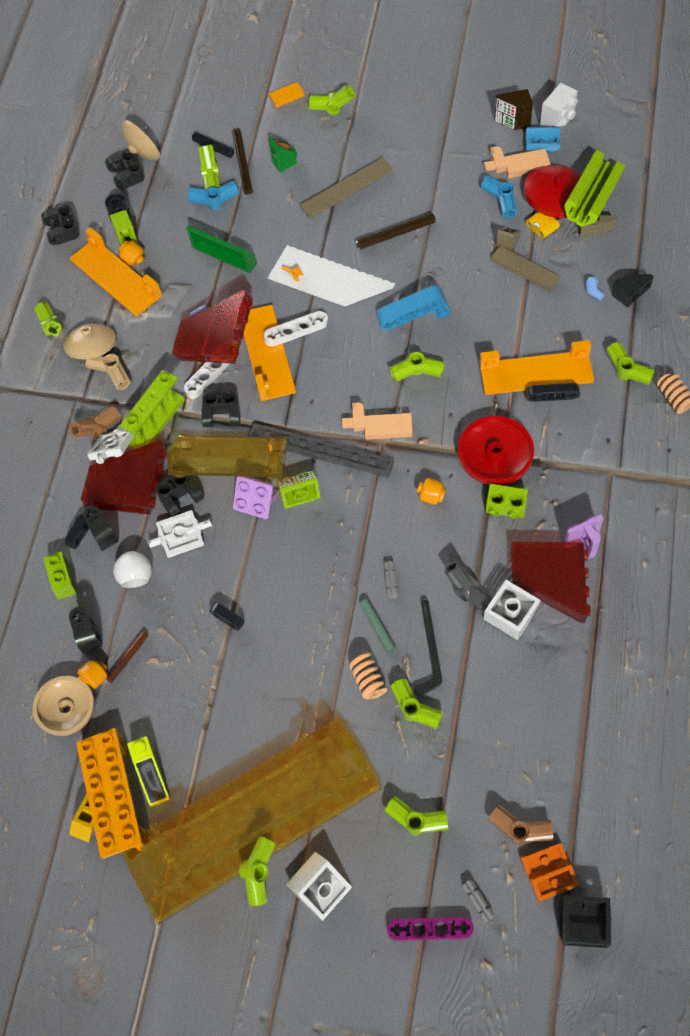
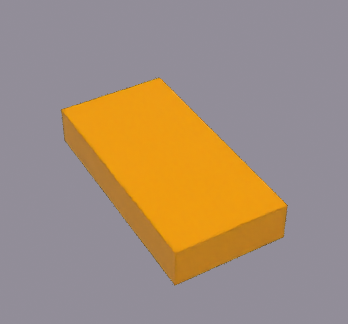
(286, 94)

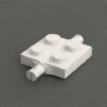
(110, 445)
(179, 533)

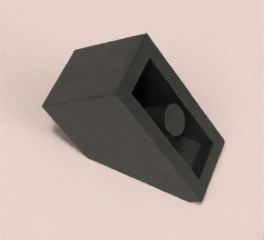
(631, 287)

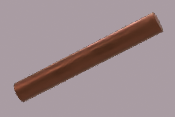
(126, 657)

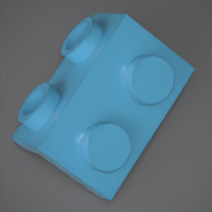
(543, 138)

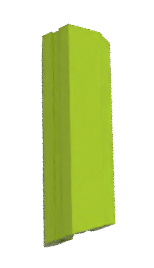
(592, 190)

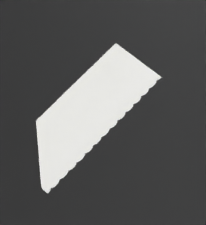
(326, 278)

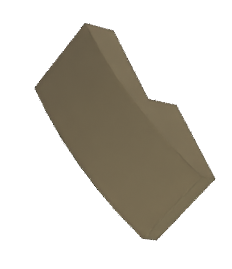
(604, 225)

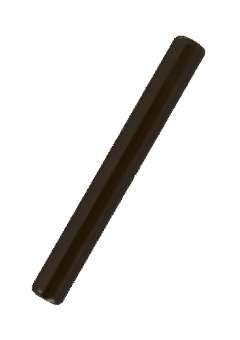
(242, 162)
(395, 231)

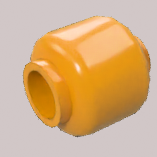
(131, 253)
(431, 491)
(93, 673)

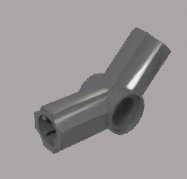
(467, 587)

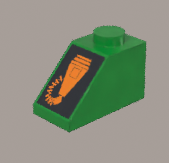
(282, 154)

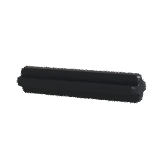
(217, 146)

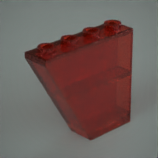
(215, 331)
(126, 481)
(554, 575)

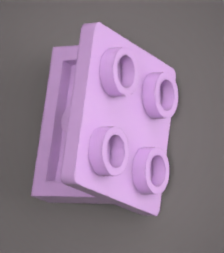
(254, 496)
(588, 533)

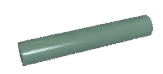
(377, 626)

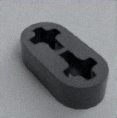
(77, 532)
(227, 616)

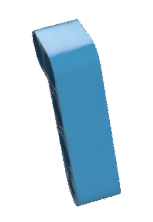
(412, 307)

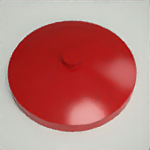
(549, 189)
(495, 450)

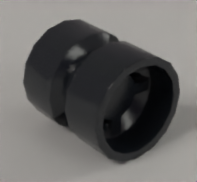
(116, 203)

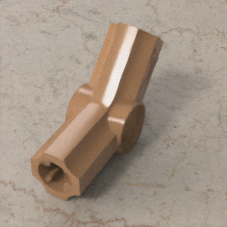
(95, 425)
(534, 831)

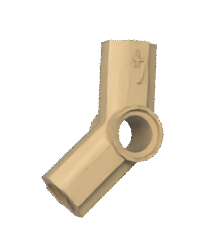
(111, 365)

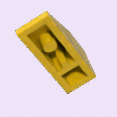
(82, 823)

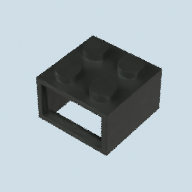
(586, 921)

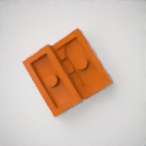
(549, 871)

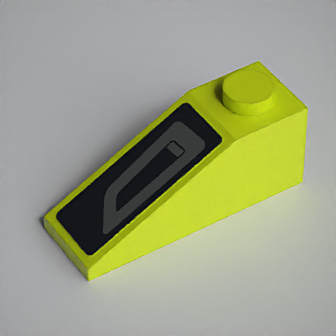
(148, 771)

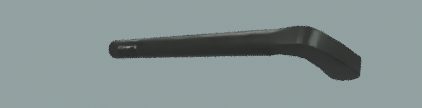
(436, 681)

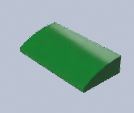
(221, 249)

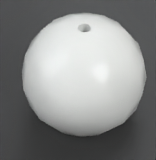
(132, 569)

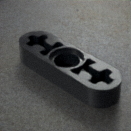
(552, 392)

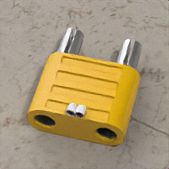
(543, 224)

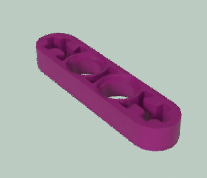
(430, 933)

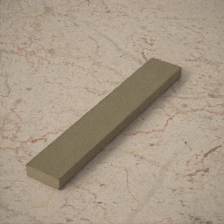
(346, 188)

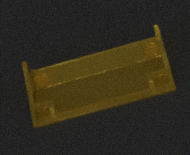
(228, 456)

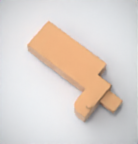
(516, 164)
(379, 425)

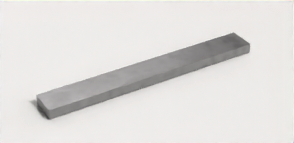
(328, 451)

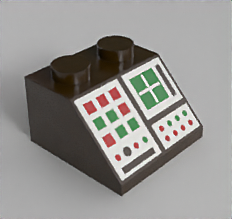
(514, 109)

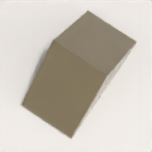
(507, 238)

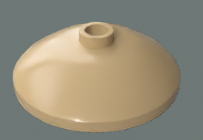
(139, 142)
(89, 341)
(58, 695)

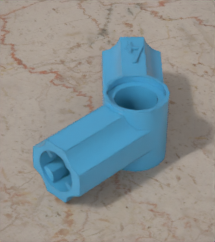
(504, 193)
(213, 196)

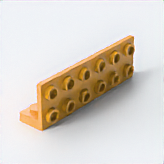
(115, 276)
(268, 362)
(520, 373)
(110, 793)

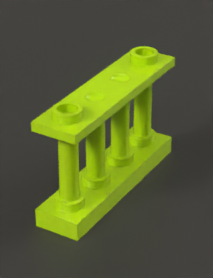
(153, 411)

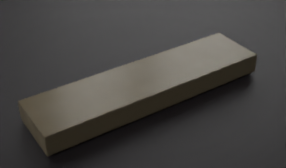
(525, 268)

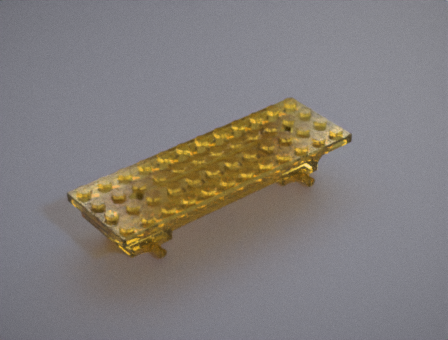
(274, 800)

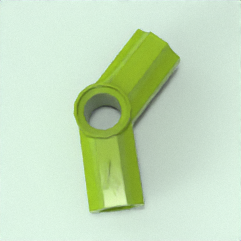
(332, 102)
(209, 166)
(48, 322)
(407, 367)
(634, 371)
(405, 698)
(404, 814)
(255, 871)

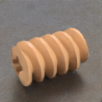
(675, 392)
(365, 677)

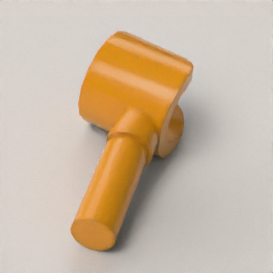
(295, 272)

